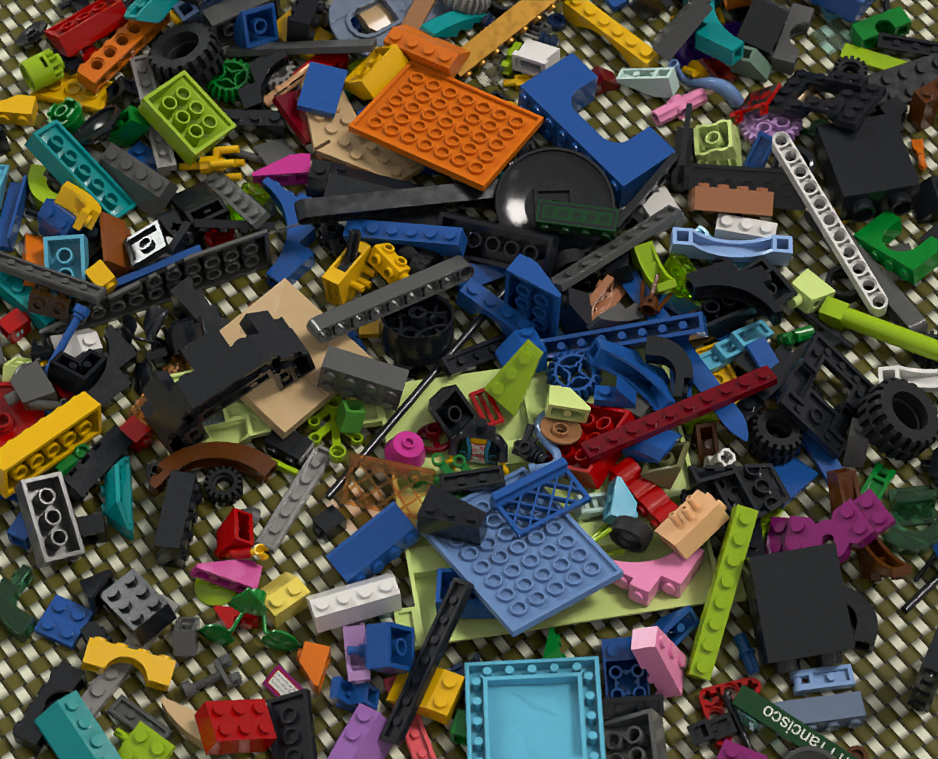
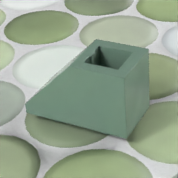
(752, 65)

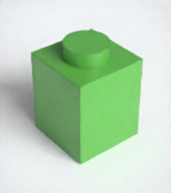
(350, 416)

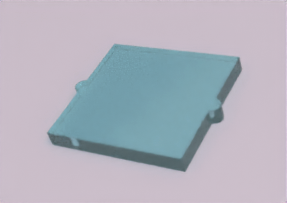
(832, 36)

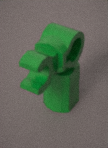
(795, 335)
(67, 463)

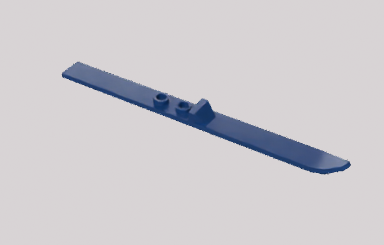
(703, 378)

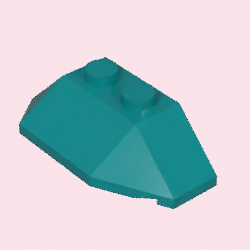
(149, 10)
(119, 498)

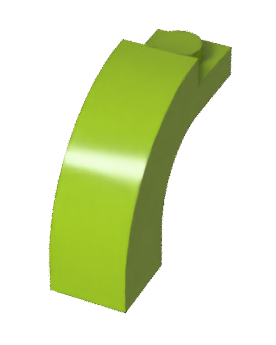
(39, 185)

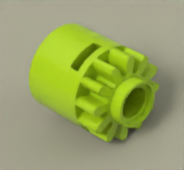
(42, 70)

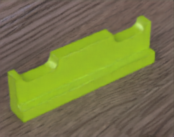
(286, 468)

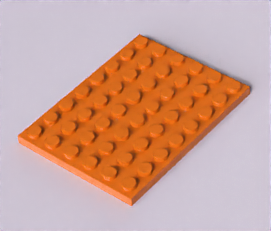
(446, 125)

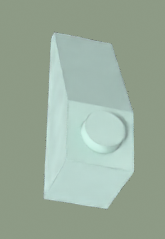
(651, 81)

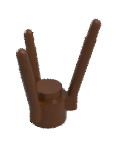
(649, 305)

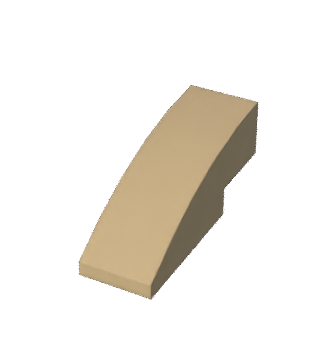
(183, 720)

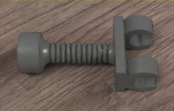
(224, 662)

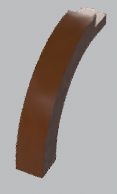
(210, 455)

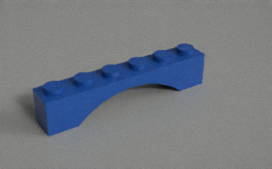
(439, 239)

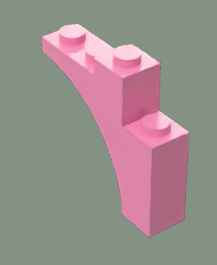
(667, 574)

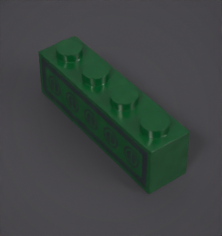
(577, 219)

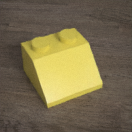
(285, 598)

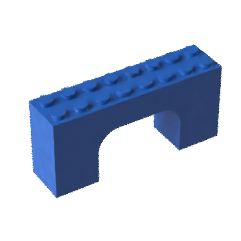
(567, 89)

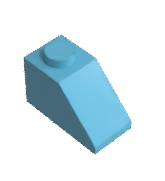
(618, 501)

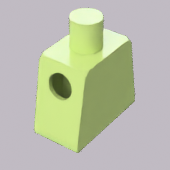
(811, 292)

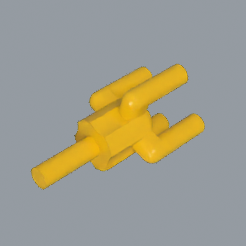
(217, 163)

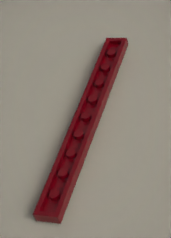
(678, 413)

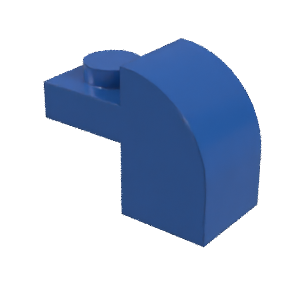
(350, 695)

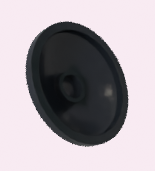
(98, 126)

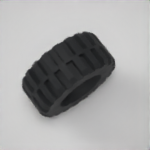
(187, 48)
(895, 437)

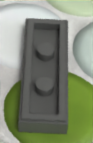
(131, 714)

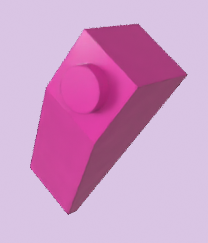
(286, 171)
(230, 574)

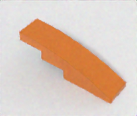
(33, 252)

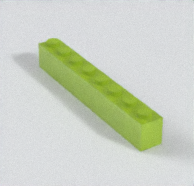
(721, 593)

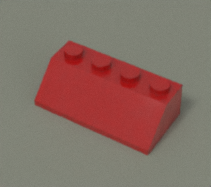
(87, 26)

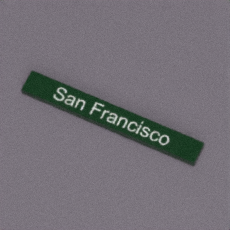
(784, 723)

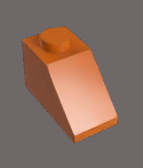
(314, 664)

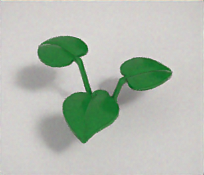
(251, 602)

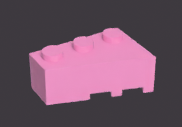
(660, 659)

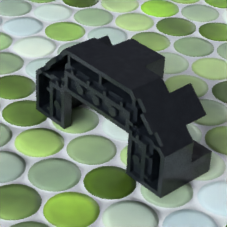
(222, 377)

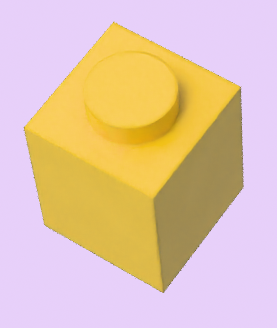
(102, 276)

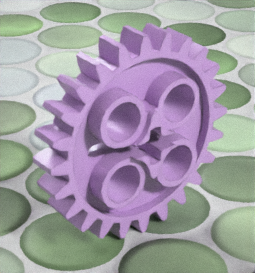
(770, 124)

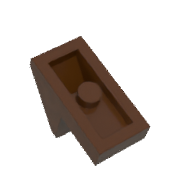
(706, 440)

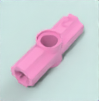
(677, 106)

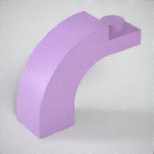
(353, 636)

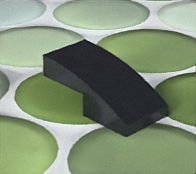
(712, 731)

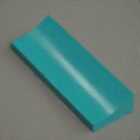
(71, 162)

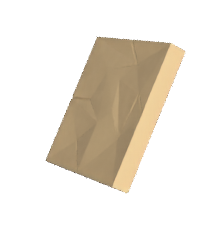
(295, 404)

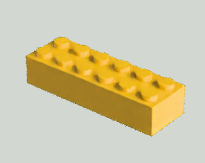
(49, 441)

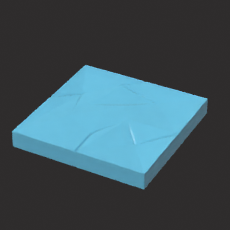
(534, 709)

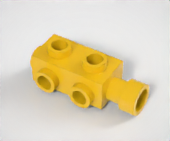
(388, 263)

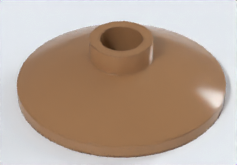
(560, 431)

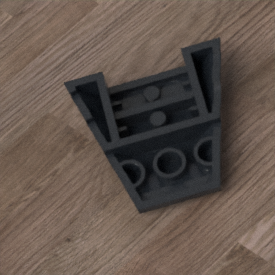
(747, 485)

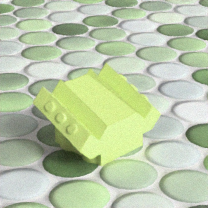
(718, 143)

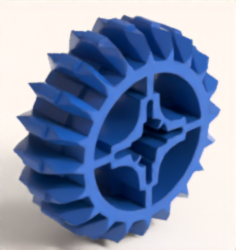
(560, 367)

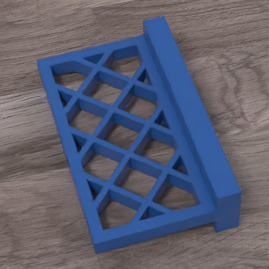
(534, 482)

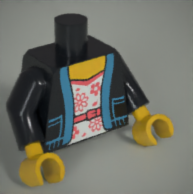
(479, 445)

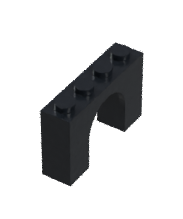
(927, 679)

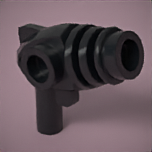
(528, 449)

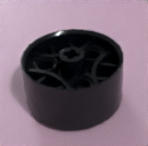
(419, 332)

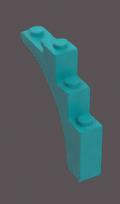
(716, 40)

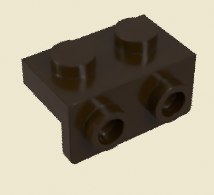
(49, 302)

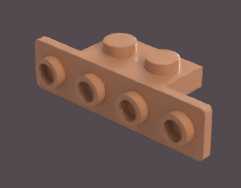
(605, 296)

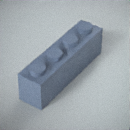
(827, 711)

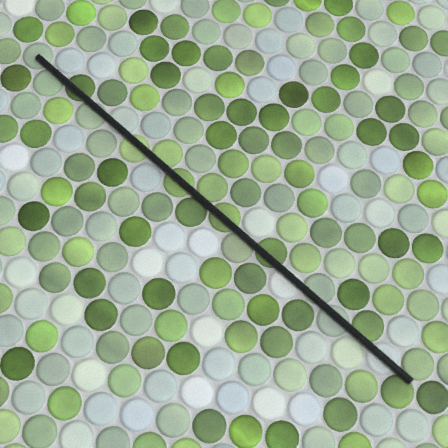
(412, 398)

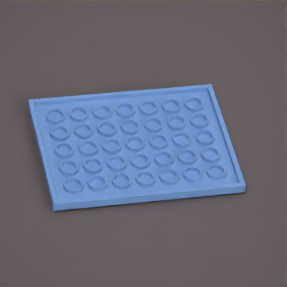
(531, 575)

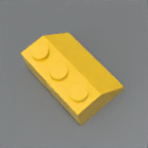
(375, 71)

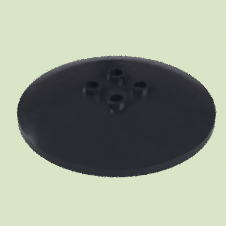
(553, 176)

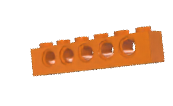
(118, 52)

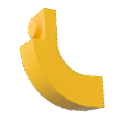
(80, 204)

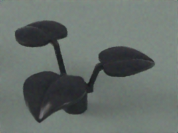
(152, 323)

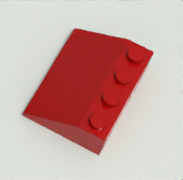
(599, 421)

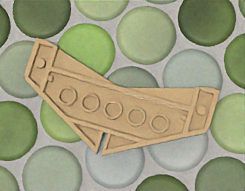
(337, 144)

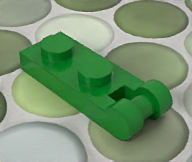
(878, 484)

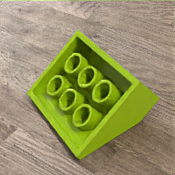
(186, 117)

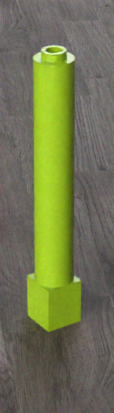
(840, 315)

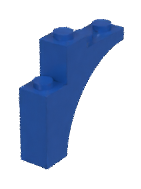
(627, 363)

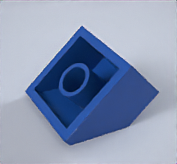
(256, 26)
(56, 220)
(515, 341)

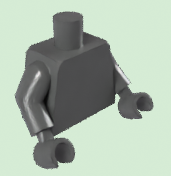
(33, 388)

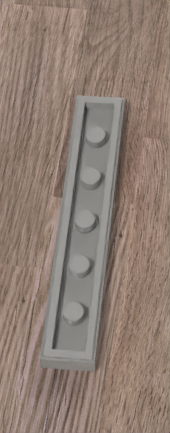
(295, 499)

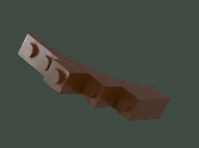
(875, 558)

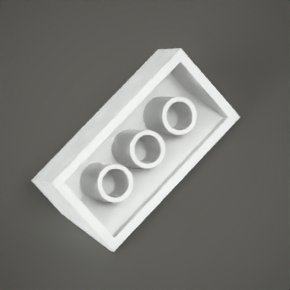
(354, 602)

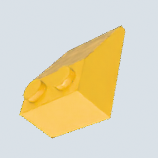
(440, 696)

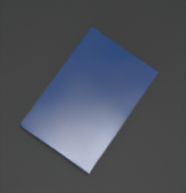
(322, 89)
(795, 477)

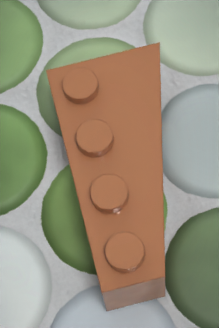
(730, 201)

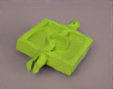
(143, 744)

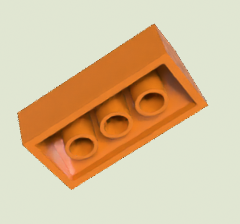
(427, 49)

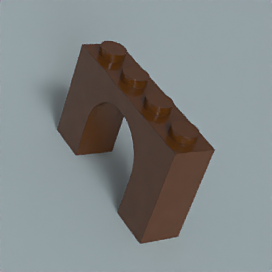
(924, 106)

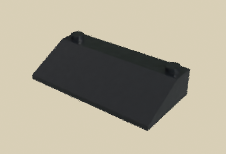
(349, 180)

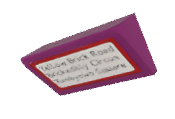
(280, 682)

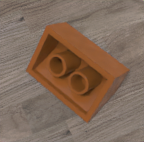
(114, 250)

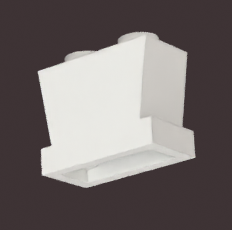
(534, 57)
(657, 202)

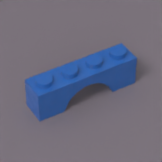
(478, 299)

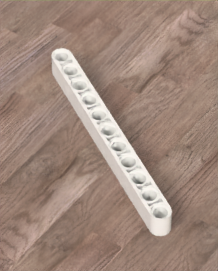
(829, 231)

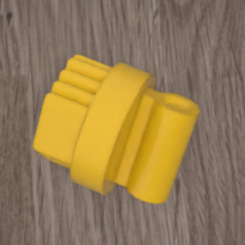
(695, 70)

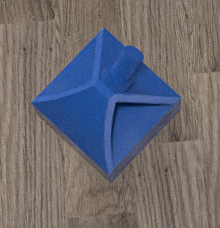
(387, 648)

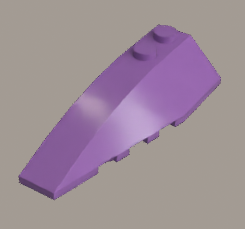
(362, 736)

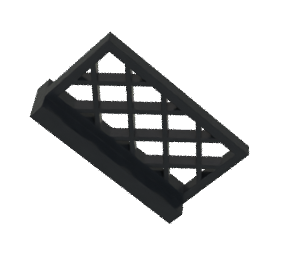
(684, 149)

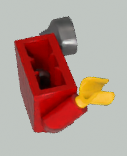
(236, 535)

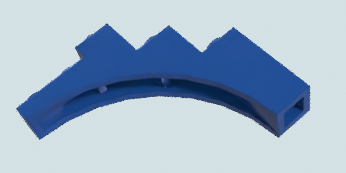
(296, 255)

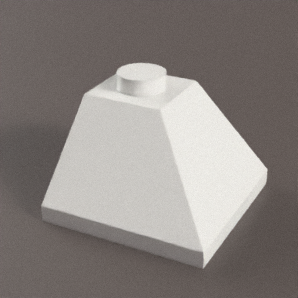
(79, 342)

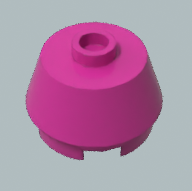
(406, 448)

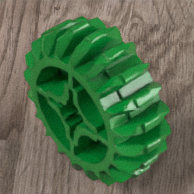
(230, 78)

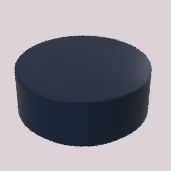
(557, 22)

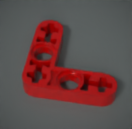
(716, 706)

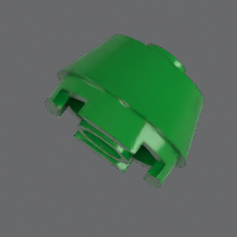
(67, 113)

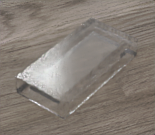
(492, 71)

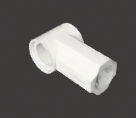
(721, 458)

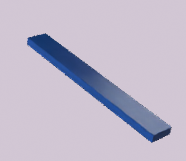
(763, 355)

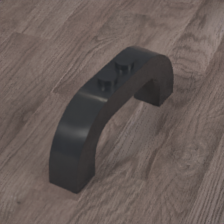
(862, 617)

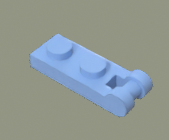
(822, 679)

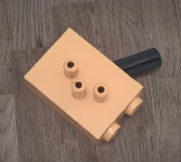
(692, 522)

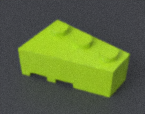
(514, 378)

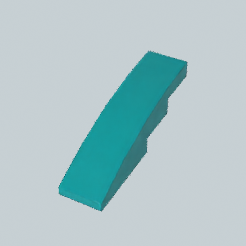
(450, 24)

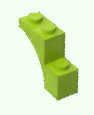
(646, 259)

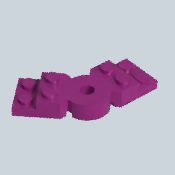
(852, 525)

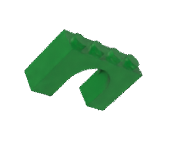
(910, 264)

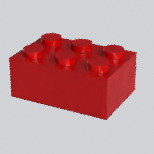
(235, 726)

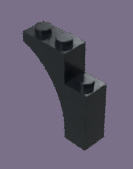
(113, 382)

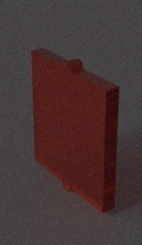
(718, 69)

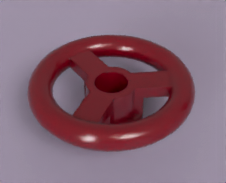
(434, 435)

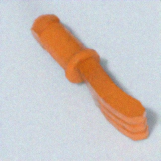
(918, 148)

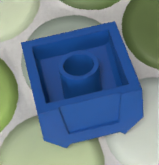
(654, 448)

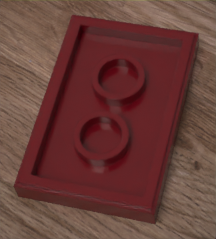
(295, 118)

